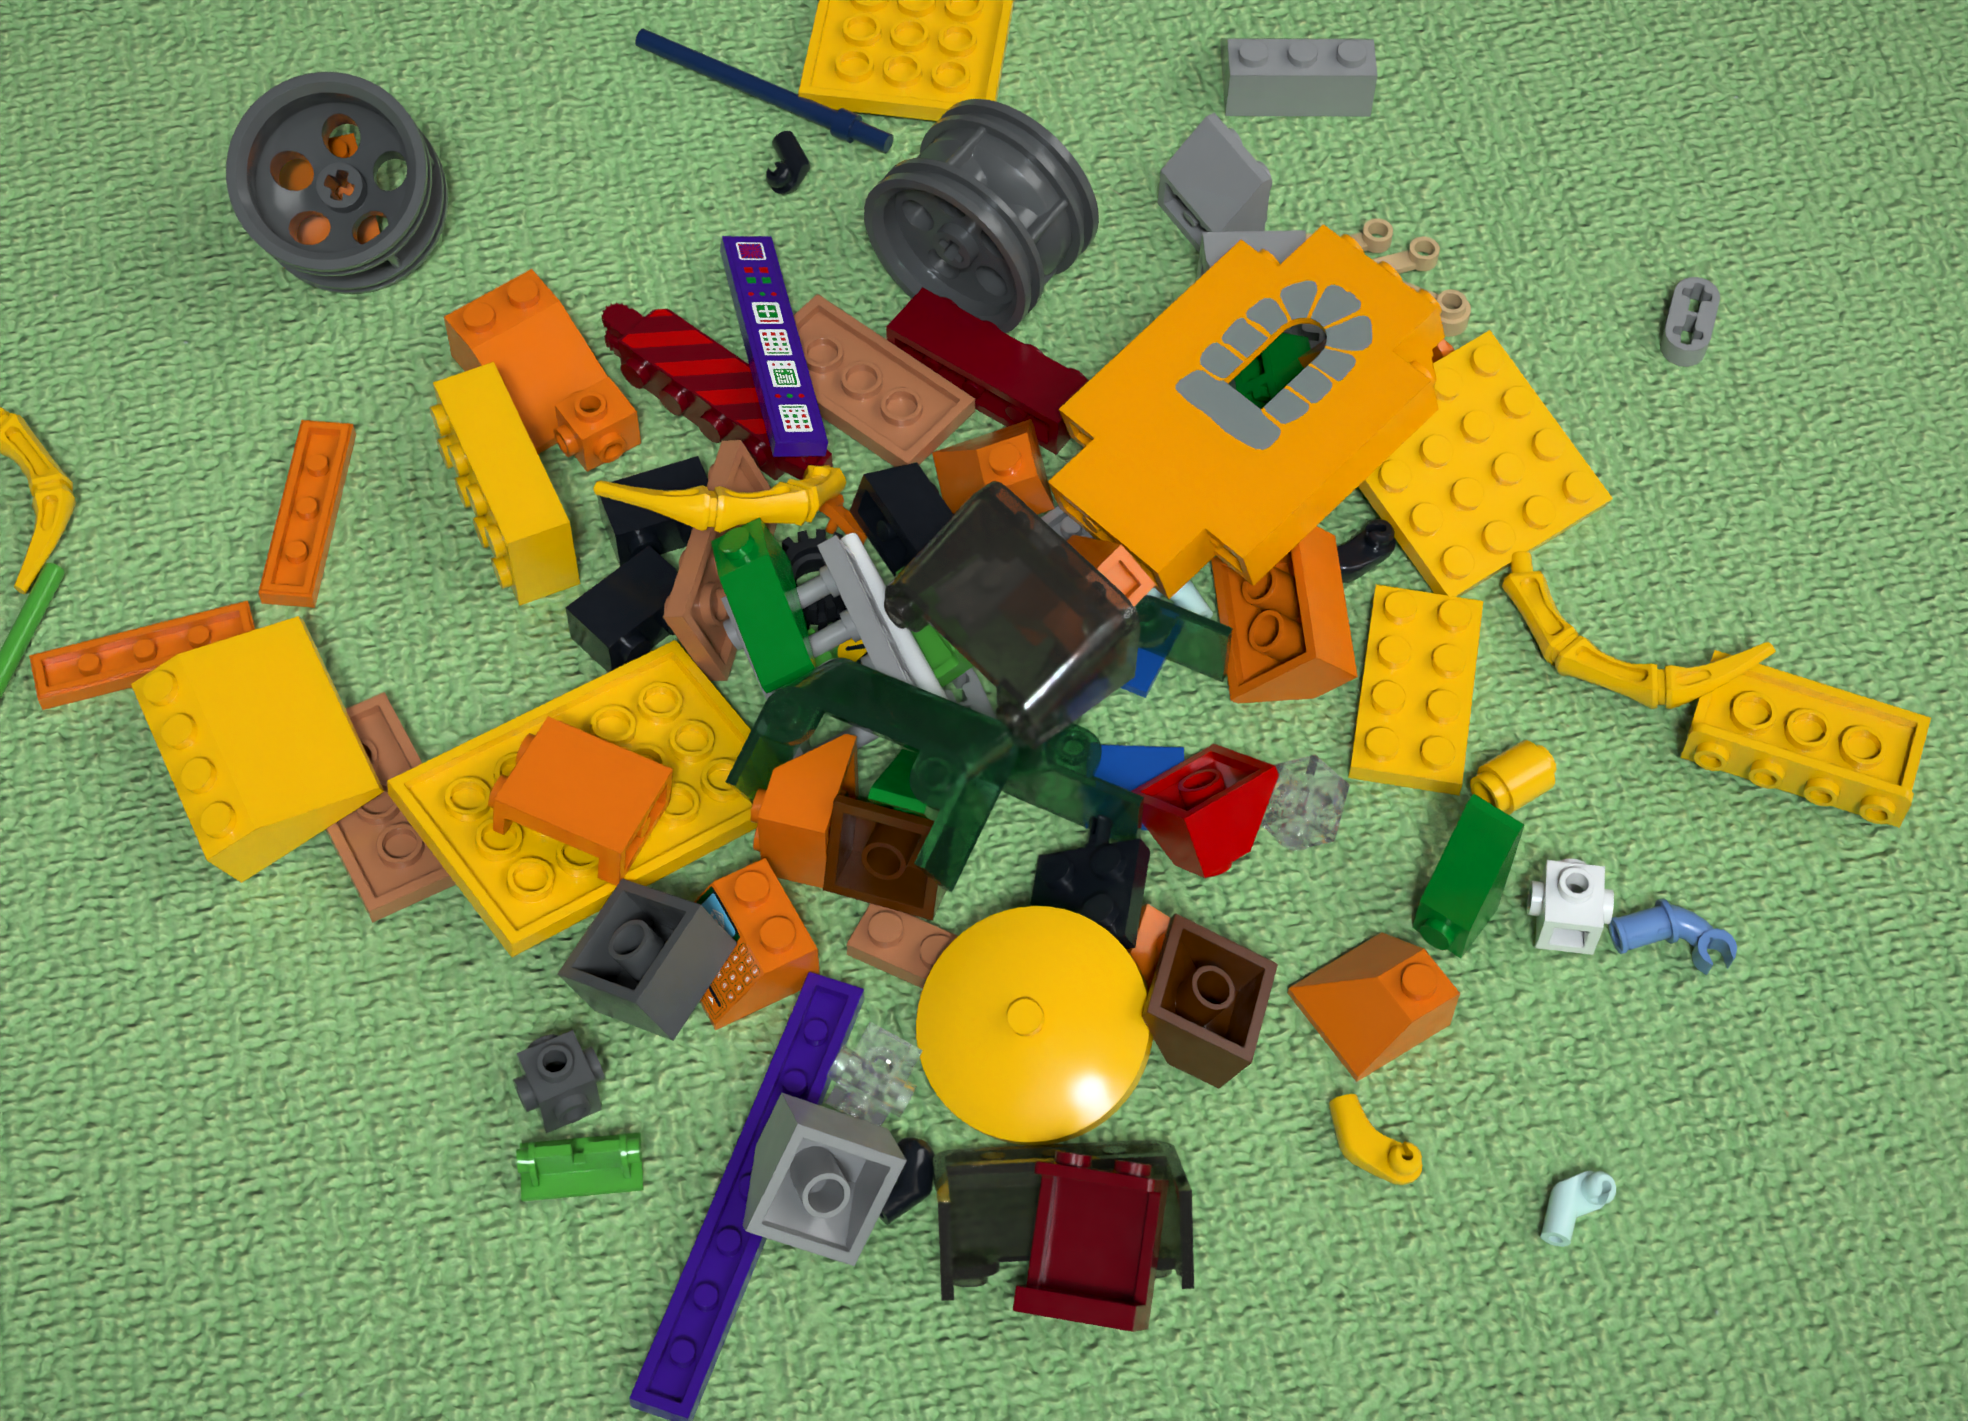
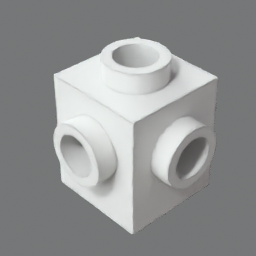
(1570, 906)

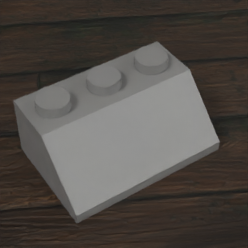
(1298, 76)

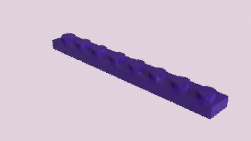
(723, 1251)

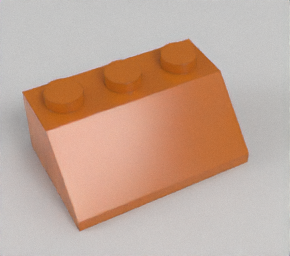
(1289, 626)

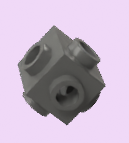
(559, 1080)

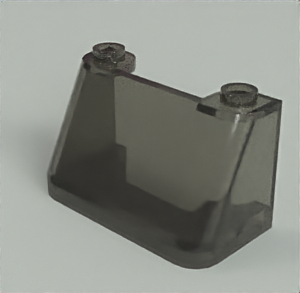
(1020, 612)

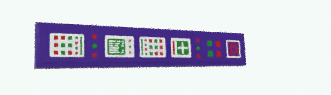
(773, 347)

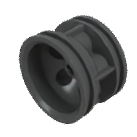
(296, 124)
(983, 212)

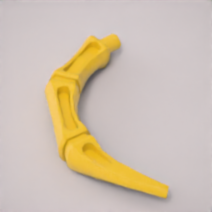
(49, 486)
(724, 508)
(1581, 659)

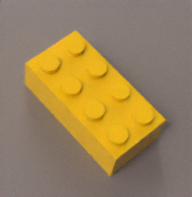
(504, 484)

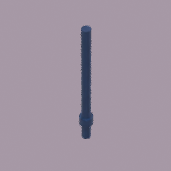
(842, 123)

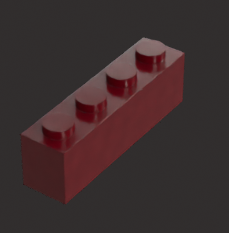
(1000, 372)

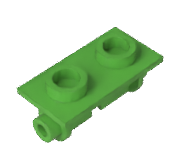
(580, 1166)

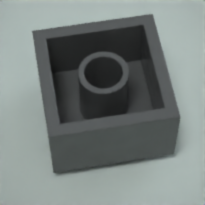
(647, 958)

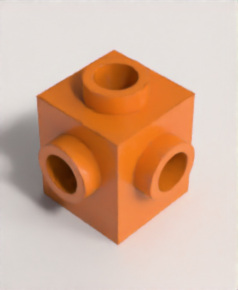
(596, 424)

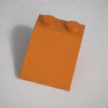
(532, 346)

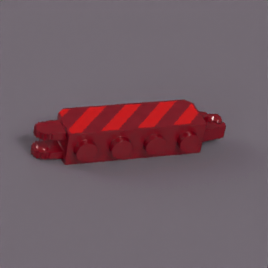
(697, 381)

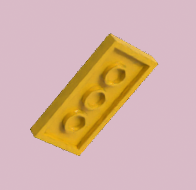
(1416, 690)

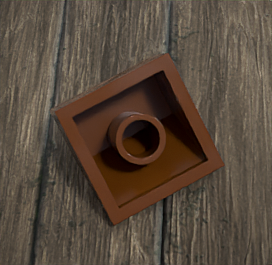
(875, 856)
(1207, 1002)

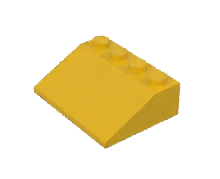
(256, 744)

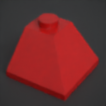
(1208, 808)

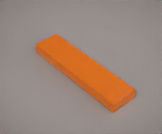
(307, 514)
(124, 657)

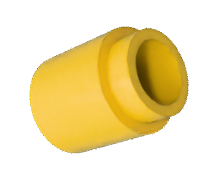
(1515, 776)

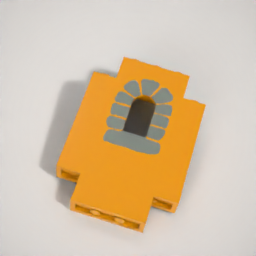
(1198, 470)

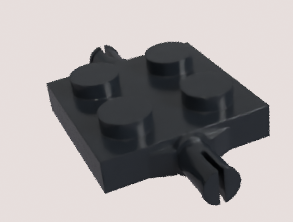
(1097, 881)

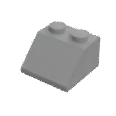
(820, 1179)

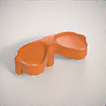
(841, 518)

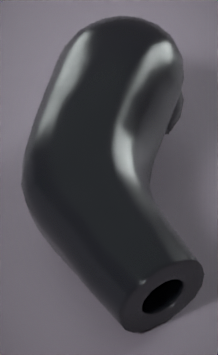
(1366, 550)

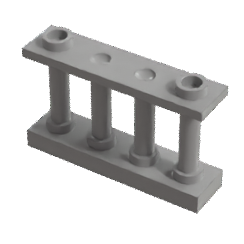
(859, 621)

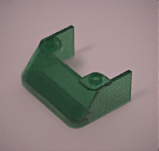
(958, 765)
(1063, 768)

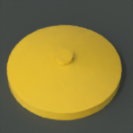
(1034, 1025)

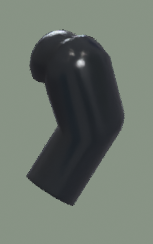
(791, 168)
(914, 1181)

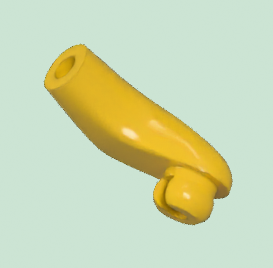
(1370, 1149)

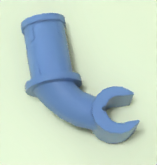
(1672, 923)

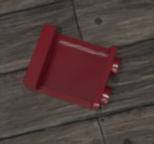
(1094, 1243)

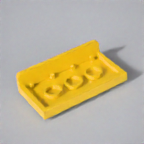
(1810, 742)

